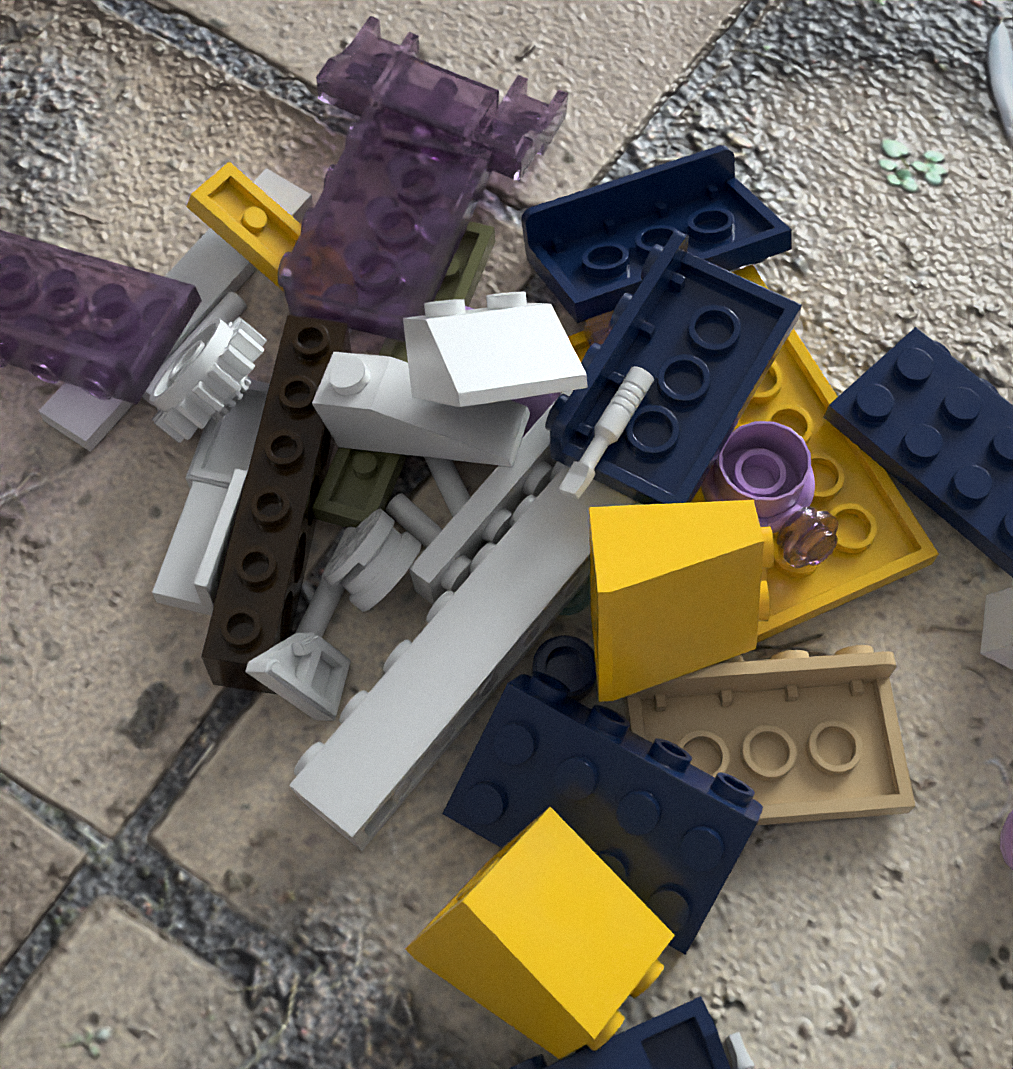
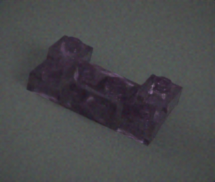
(438, 102)

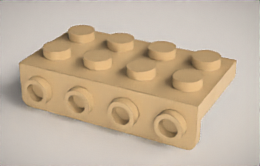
(795, 728)

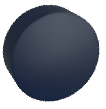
(569, 662)

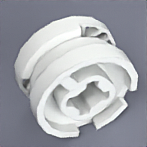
(372, 560)

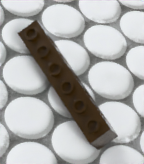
(275, 511)

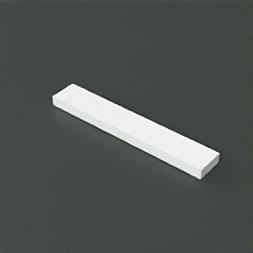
(214, 271)

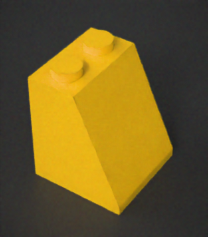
(674, 589)
(547, 939)

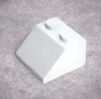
(489, 352)

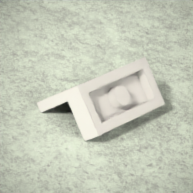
(200, 546)

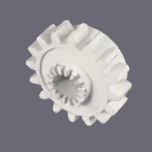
(206, 377)

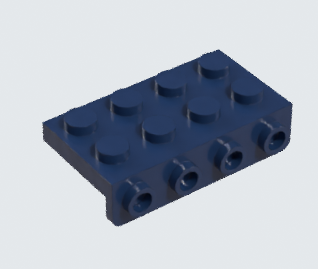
(598, 239)
(708, 349)
(939, 437)
(631, 800)

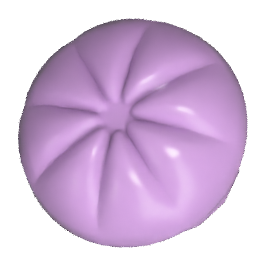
(763, 465)

